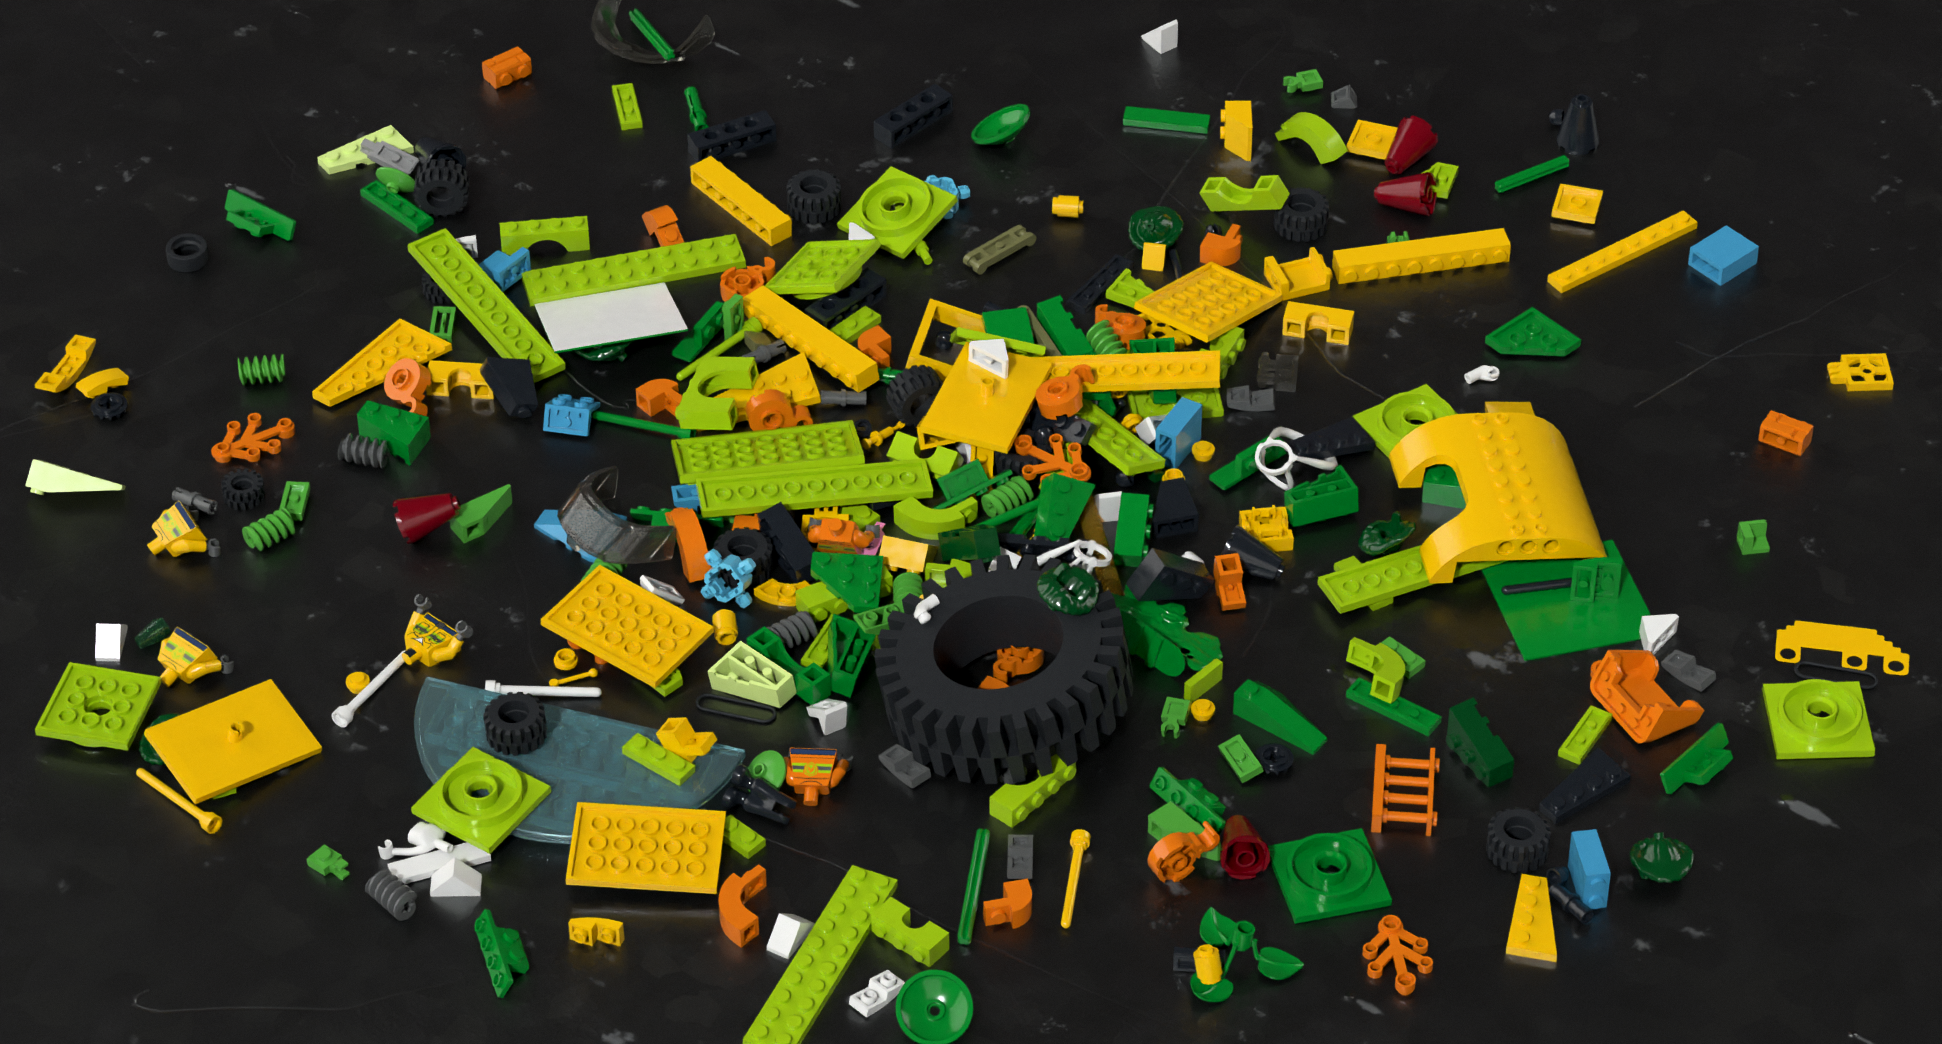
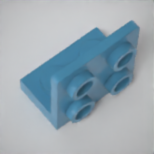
(506, 269)
(569, 415)

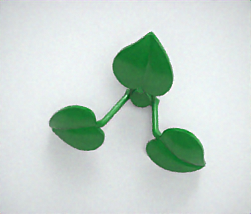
(1216, 931)

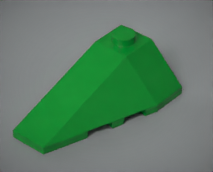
(1276, 715)

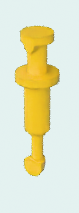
(877, 437)

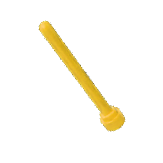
(208, 820)
(1080, 842)

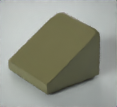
(755, 339)

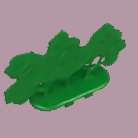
(1154, 630)

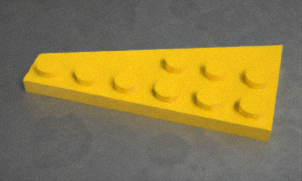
(374, 361)
(790, 377)

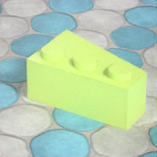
(752, 676)

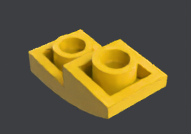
(100, 381)
(590, 929)

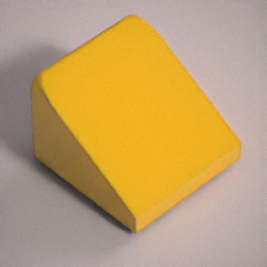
(1154, 256)

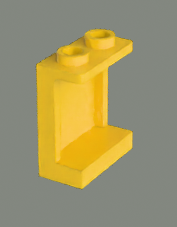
(1298, 276)

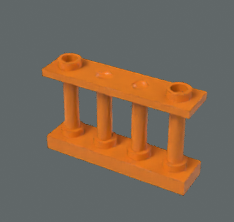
(1382, 797)

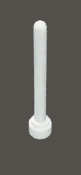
(491, 685)
(344, 714)

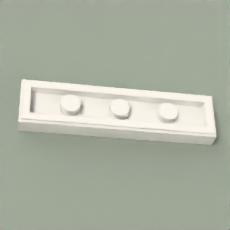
(425, 865)

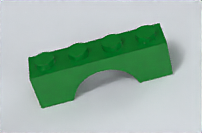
(811, 682)

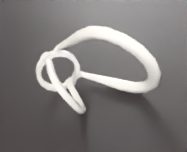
(1327, 464)
(1087, 559)

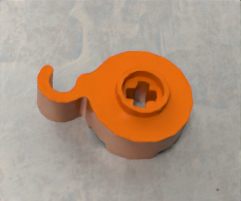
(746, 280)
(1125, 325)
(406, 384)
(1063, 394)
(774, 411)
(1017, 661)
(1177, 852)

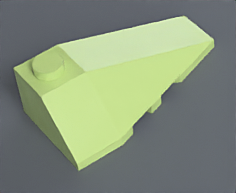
(55, 478)

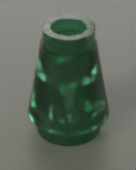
(154, 632)

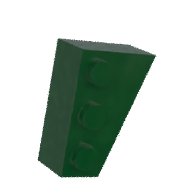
(970, 543)
(1476, 744)

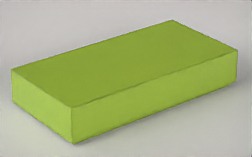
(1203, 680)

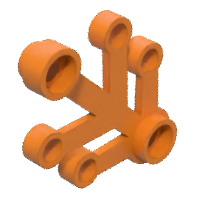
(226, 450)
(1077, 470)
(1392, 929)

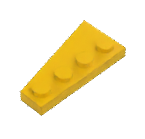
(1532, 923)

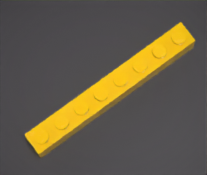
(1421, 256)
(812, 338)

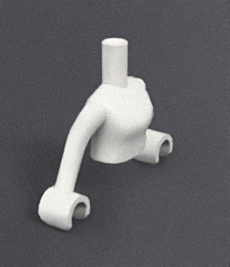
(424, 836)

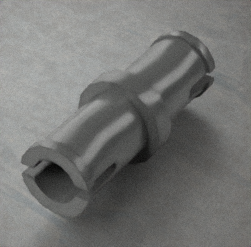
(765, 353)
(843, 397)
(195, 499)

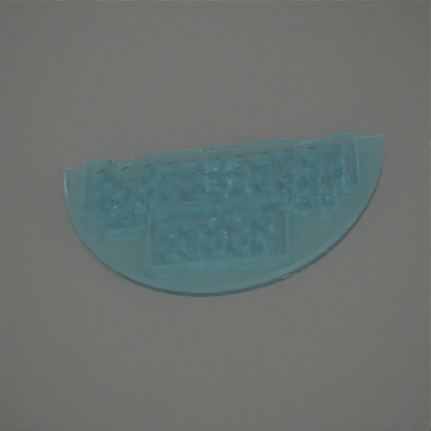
(577, 759)

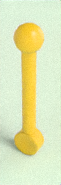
(592, 673)

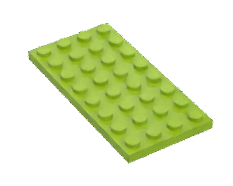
(767, 451)

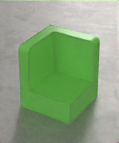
(1752, 537)

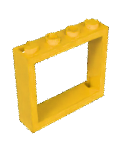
(948, 315)

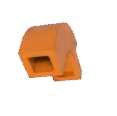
(690, 542)
(736, 920)

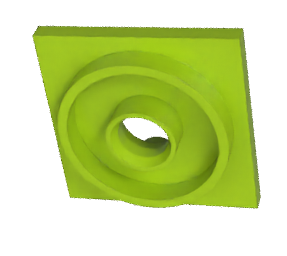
(903, 228)
(823, 268)
(1392, 418)
(91, 688)
(1803, 735)
(487, 819)

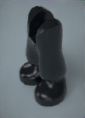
(761, 797)

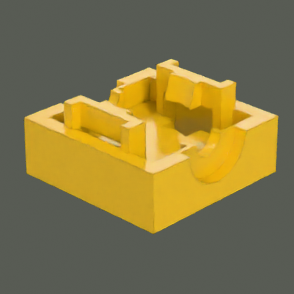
(1273, 529)

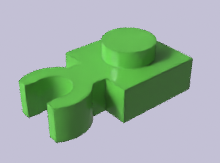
(1306, 80)
(1174, 714)

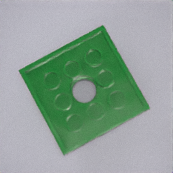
(1324, 895)

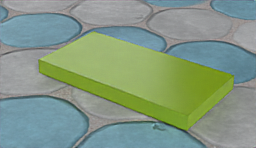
(963, 335)
(1142, 404)

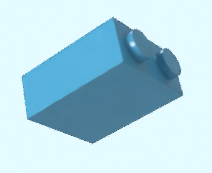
(1723, 255)
(1179, 432)
(1589, 868)

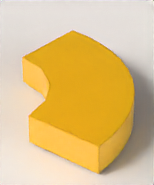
(779, 593)

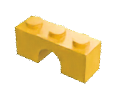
(1304, 317)
(447, 375)

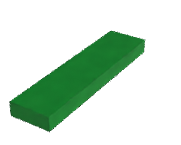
(1166, 120)
(397, 207)
(1400, 710)

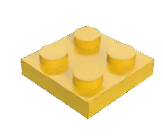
(1371, 139)
(1577, 203)

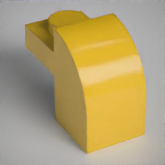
(682, 740)

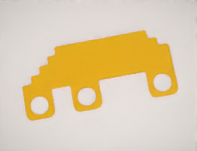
(1846, 639)

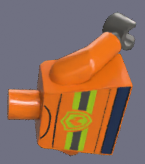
(840, 535)
(815, 771)

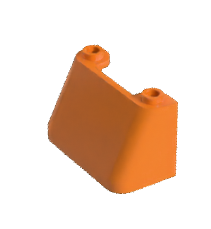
(1628, 691)

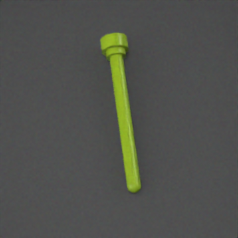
(751, 324)

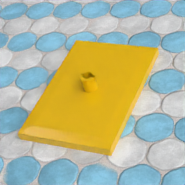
(1208, 301)
(982, 406)
(627, 626)
(232, 741)
(646, 848)

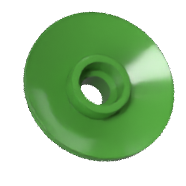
(395, 180)
(769, 766)

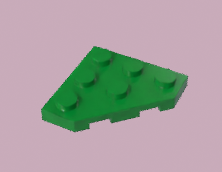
(1533, 335)
(850, 577)

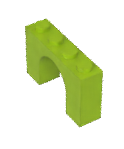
(712, 375)

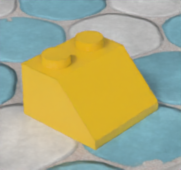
(1237, 128)
(906, 554)

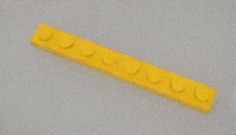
(1622, 251)

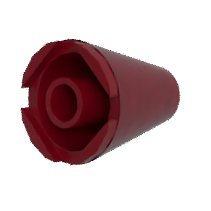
(1409, 144)
(1409, 193)
(424, 514)
(1243, 849)

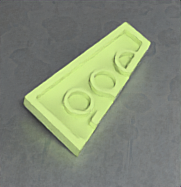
(349, 155)

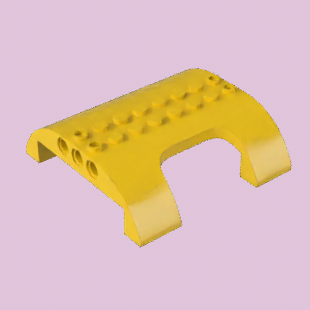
(1515, 487)

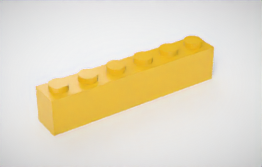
(741, 201)

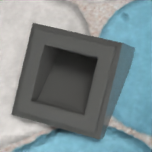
(1344, 98)

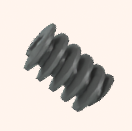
(364, 452)
(794, 629)
(392, 894)

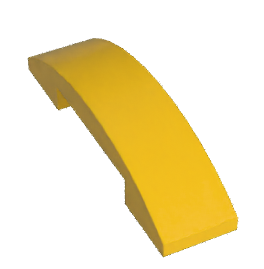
(70, 367)

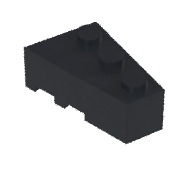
(788, 543)
(1169, 578)

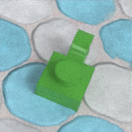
(326, 861)

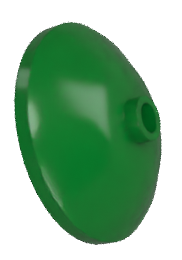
(1001, 125)
(929, 991)

